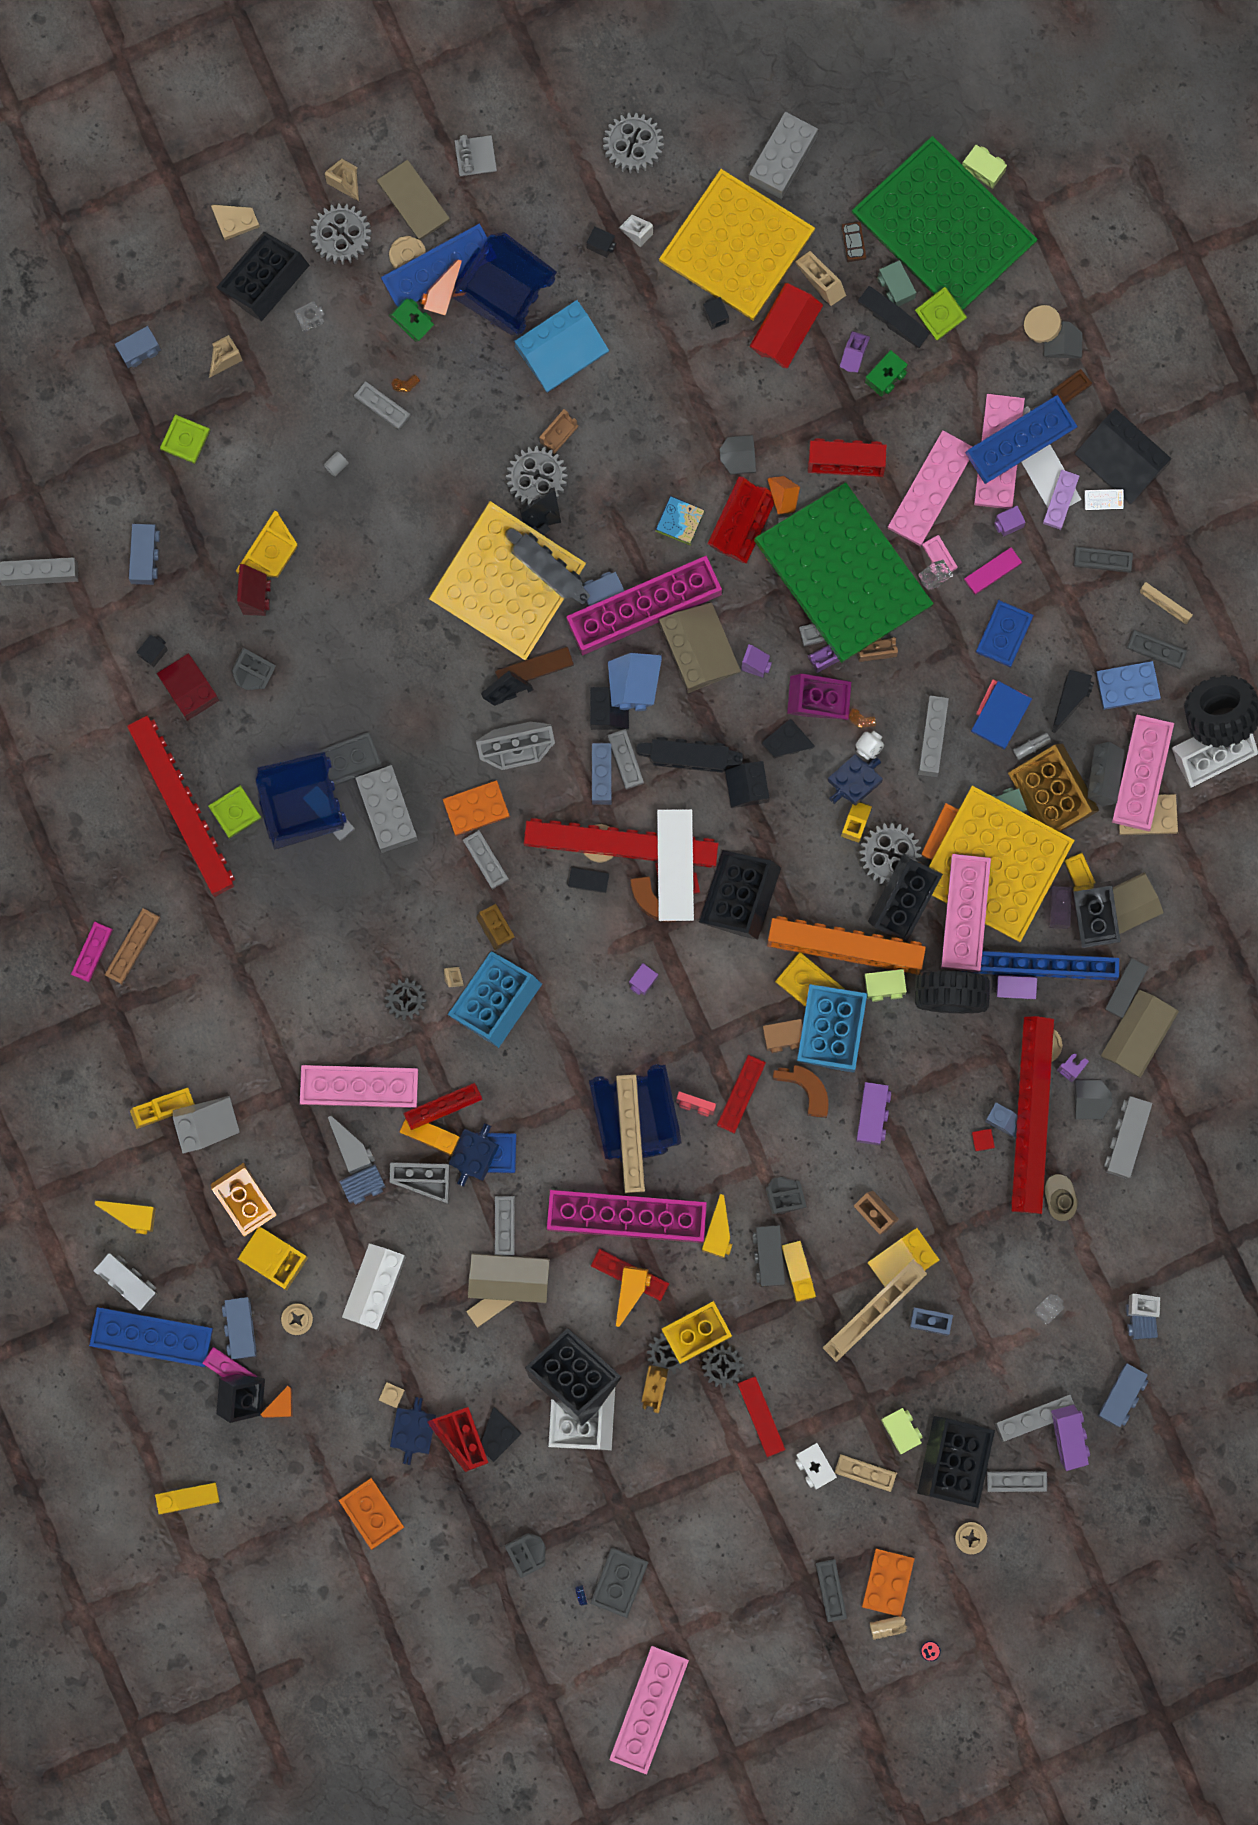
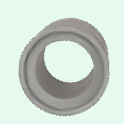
(336, 464)

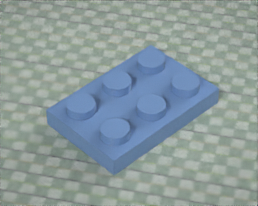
(1128, 685)

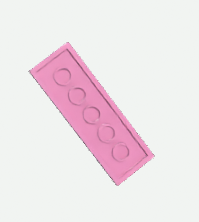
(999, 413)
(931, 489)
(1143, 773)
(966, 913)
(359, 1086)
(649, 1710)

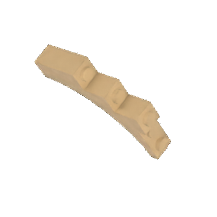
(875, 1310)

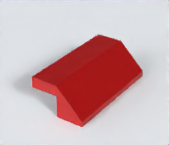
(786, 325)
(742, 520)

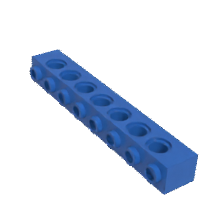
(1049, 966)

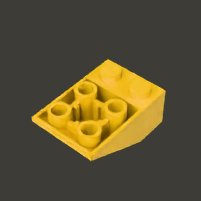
(273, 1258)

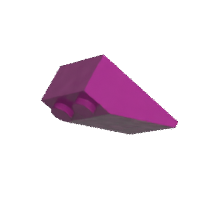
(819, 697)

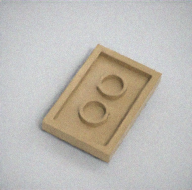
(1163, 820)

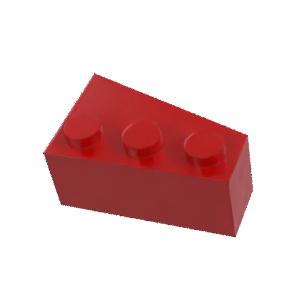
(460, 1438)

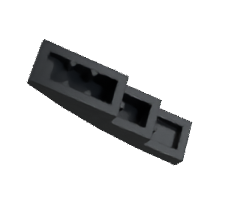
(894, 317)

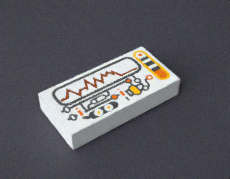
(1103, 499)

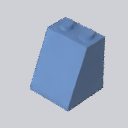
(634, 680)

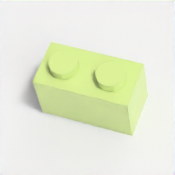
(985, 166)
(885, 985)
(901, 1430)

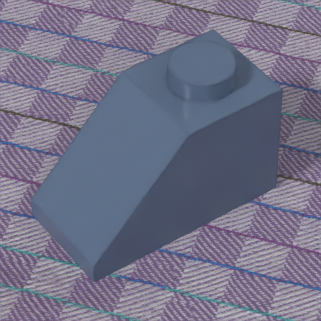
(1003, 1119)

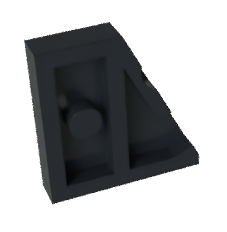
(787, 740)

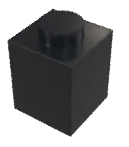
(601, 242)
(715, 312)
(152, 650)

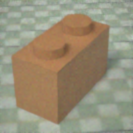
(783, 1035)
(876, 1212)

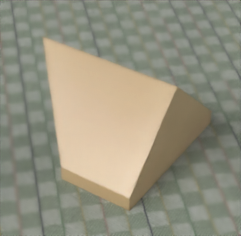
(344, 178)
(224, 355)

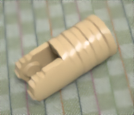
(888, 1627)

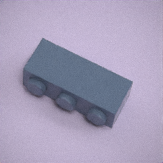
(144, 554)
(601, 774)
(239, 1328)
(1123, 1395)

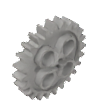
(617, 137)
(329, 245)
(541, 460)
(894, 836)

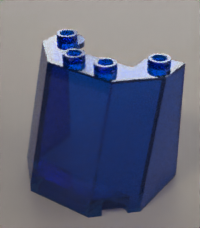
(502, 282)
(298, 800)
(656, 1114)

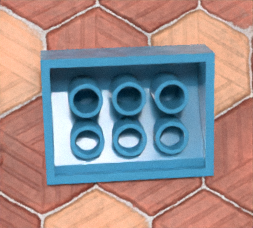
(561, 346)
(495, 999)
(832, 1028)

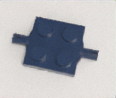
(855, 780)
(473, 1154)
(411, 1431)

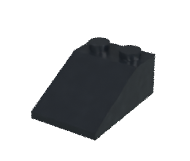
(1074, 691)
(1096, 914)

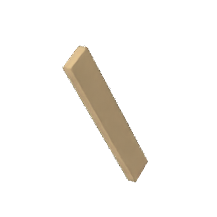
(630, 1133)

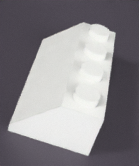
(1203, 762)
(374, 1286)

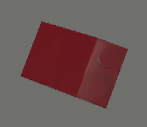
(253, 591)
(188, 687)

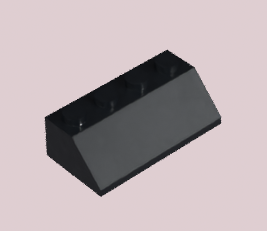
(905, 897)

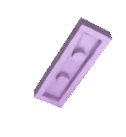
(1061, 499)

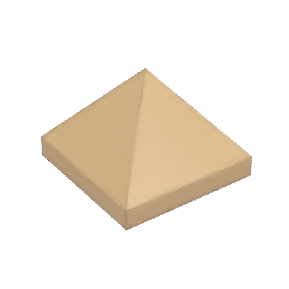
(453, 977)

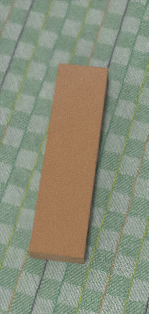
(132, 946)

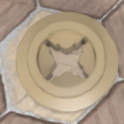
(287, 1318)
(976, 1546)

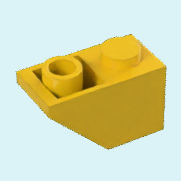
(856, 822)

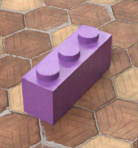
(873, 1114)
(1070, 1437)

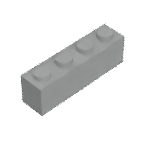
(38, 571)
(933, 736)
(1128, 1137)
(1030, 1419)

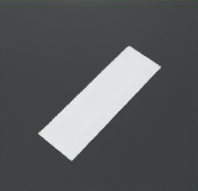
(1044, 471)
(675, 865)

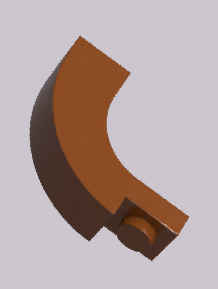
(645, 898)
(811, 1084)

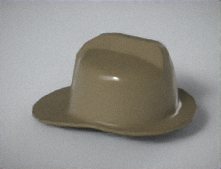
(1061, 1197)

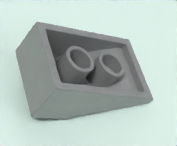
(205, 1123)
(353, 1151)

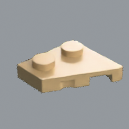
(234, 220)

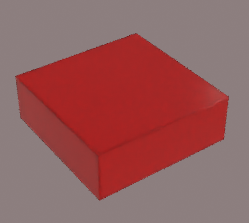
(983, 1140)

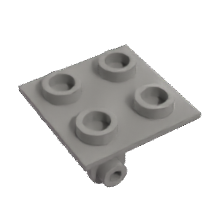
(475, 155)

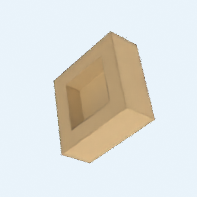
(391, 1395)

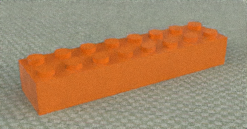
(846, 946)

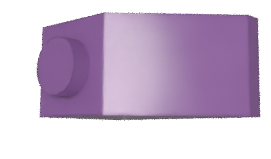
(854, 352)
(756, 661)

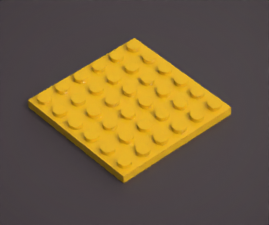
(737, 244)
(495, 589)
(1022, 857)

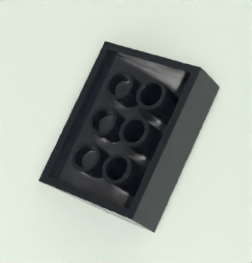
(263, 275)
(1123, 456)
(740, 894)
(573, 1376)
(955, 1461)

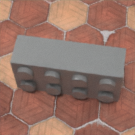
(783, 155)
(386, 809)

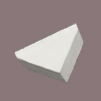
(637, 229)
(1144, 1305)

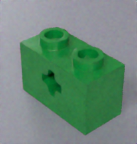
(401, 316)
(892, 364)

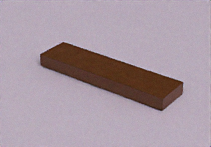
(540, 665)

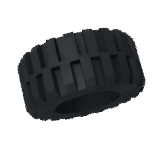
(1218, 694)
(952, 992)

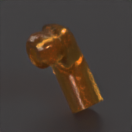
(405, 386)
(861, 722)

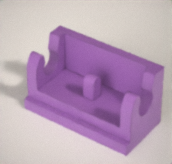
(823, 658)
(1016, 986)
(1070, 1069)

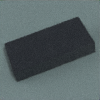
(588, 880)

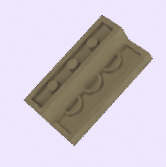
(1135, 902)
(1140, 1033)
(508, 1278)

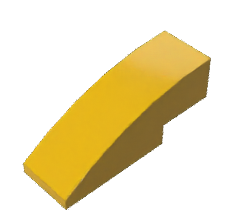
(160, 1108)

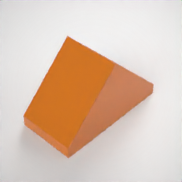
(784, 494)
(281, 1406)

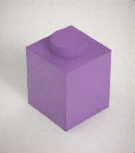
(1009, 521)
(643, 980)

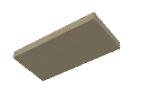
(413, 200)

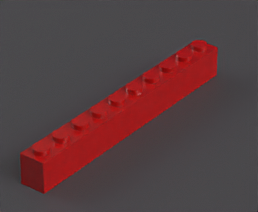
(180, 805)
(609, 842)
(1032, 1115)

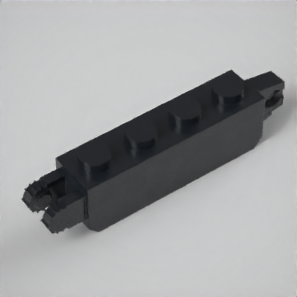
(545, 566)
(689, 755)

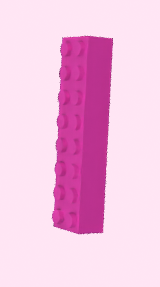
(644, 605)
(626, 1216)

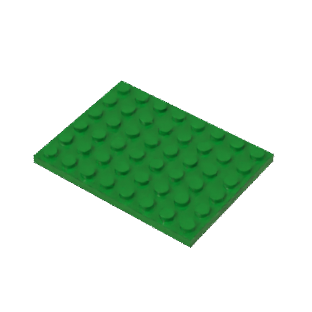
(944, 224)
(843, 572)

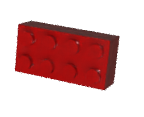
(847, 458)

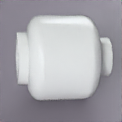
(869, 745)

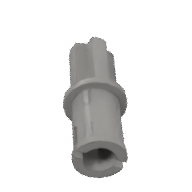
(1032, 746)

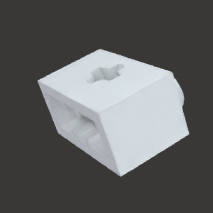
(815, 1455)

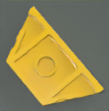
(271, 548)

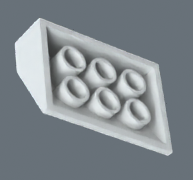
(593, 1435)

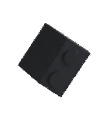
(602, 713)
(747, 784)
(240, 1397)

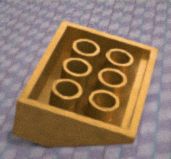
(1053, 789)

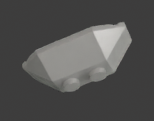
(516, 745)

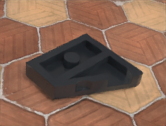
(542, 511)
(505, 688)
(498, 1435)

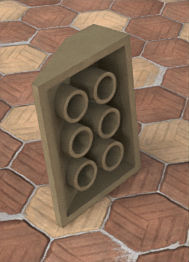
(699, 646)

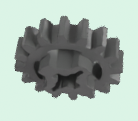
(415, 1000)
(655, 1348)
(732, 1366)

